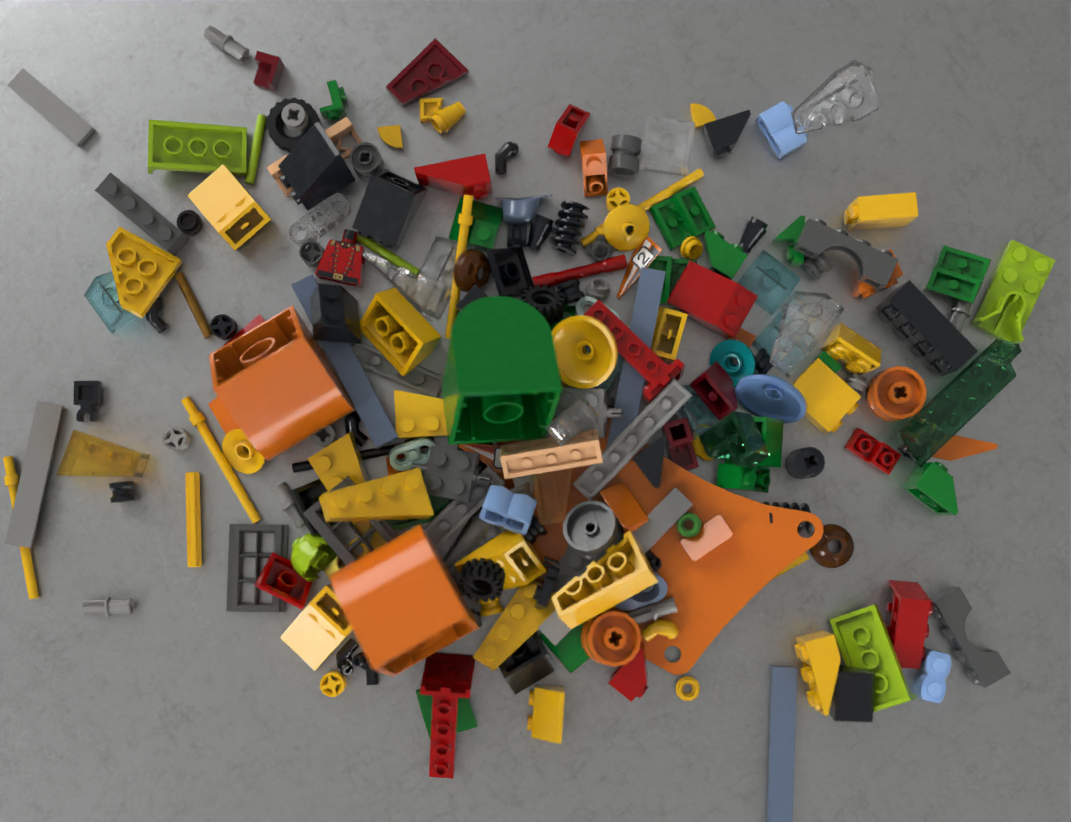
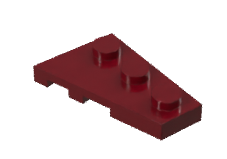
(426, 73)

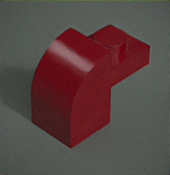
(679, 443)

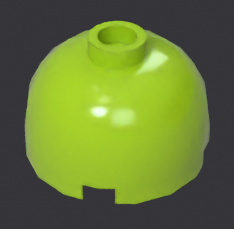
(311, 556)

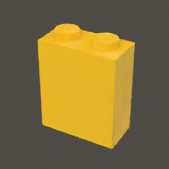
(881, 211)
(826, 396)

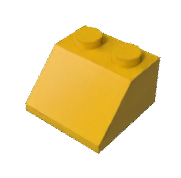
(547, 713)

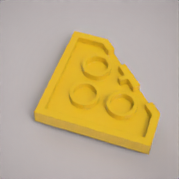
(139, 270)

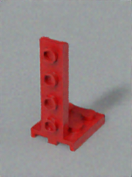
(638, 354)
(446, 679)

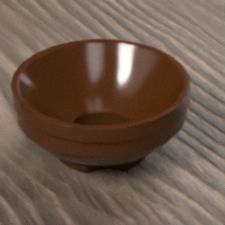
(467, 270)
(820, 550)

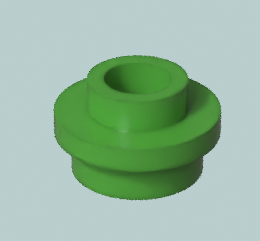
(681, 525)

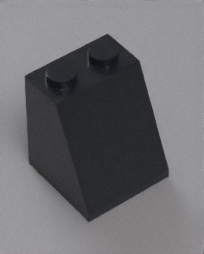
(314, 169)
(388, 208)

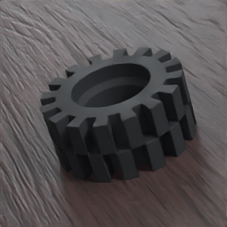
(546, 301)
(482, 579)

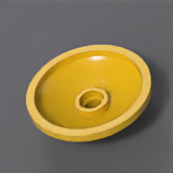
(575, 364)

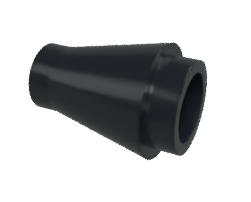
(539, 231)
(752, 233)

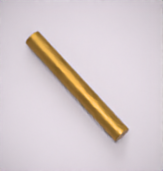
(193, 305)

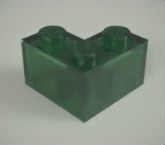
(735, 437)

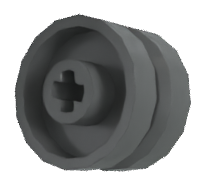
(591, 530)

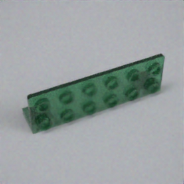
(959, 401)

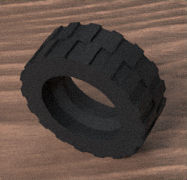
(275, 124)

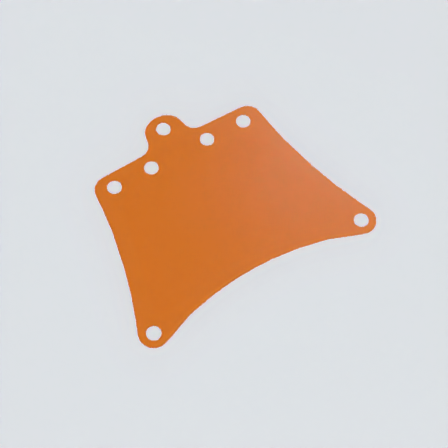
(722, 580)

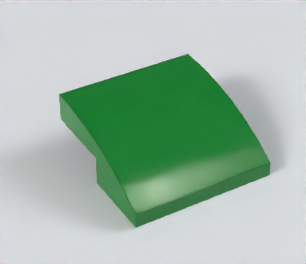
(682, 217)
(673, 269)
(958, 274)
(569, 649)
(465, 715)

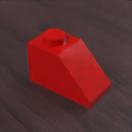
(568, 130)
(632, 677)

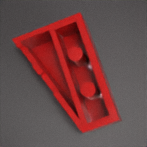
(909, 622)

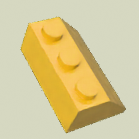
(398, 330)

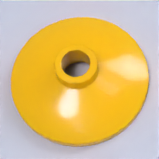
(617, 222)
(241, 452)

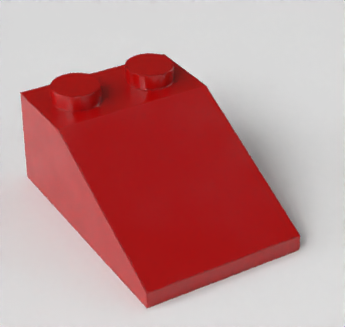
(458, 176)
(712, 299)

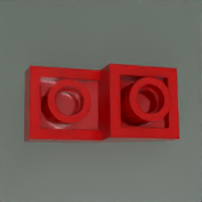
(872, 451)

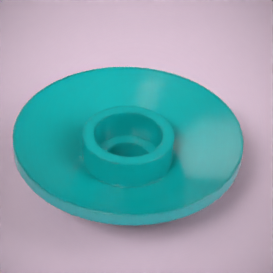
(724, 354)

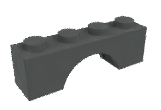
(142, 214)
(872, 264)
(952, 610)

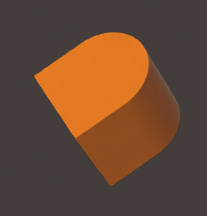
(278, 384)
(402, 602)

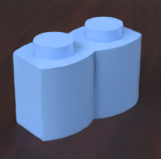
(779, 130)
(508, 509)
(930, 680)

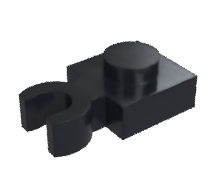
(86, 396)
(543, 592)

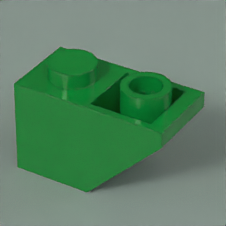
(721, 255)
(743, 478)

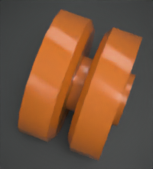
(900, 381)
(624, 634)

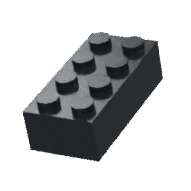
(926, 329)

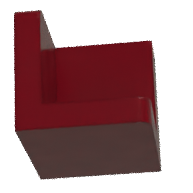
(268, 71)

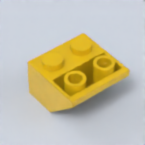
(668, 333)

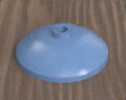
(771, 397)

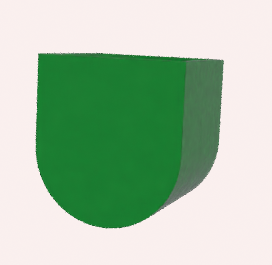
(500, 373)

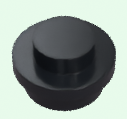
(188, 221)

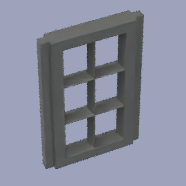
(332, 537)
(235, 566)

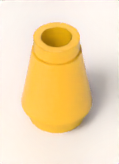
(447, 117)

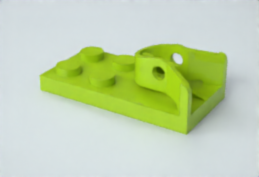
(196, 147)
(1012, 292)
(868, 647)

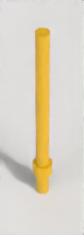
(647, 204)
(465, 220)
(197, 419)
(12, 481)

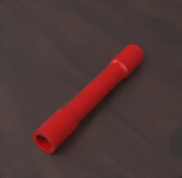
(606, 266)

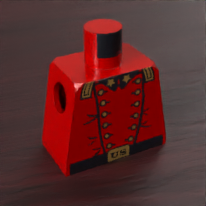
(343, 261)

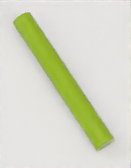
(255, 149)
(387, 254)

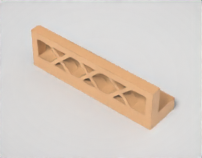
(336, 134)
(547, 454)

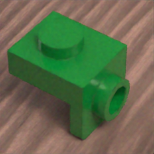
(337, 96)

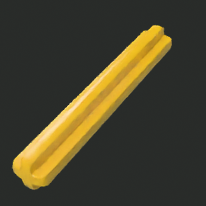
(193, 519)

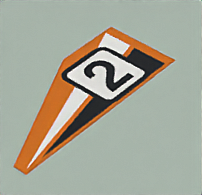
(641, 257)

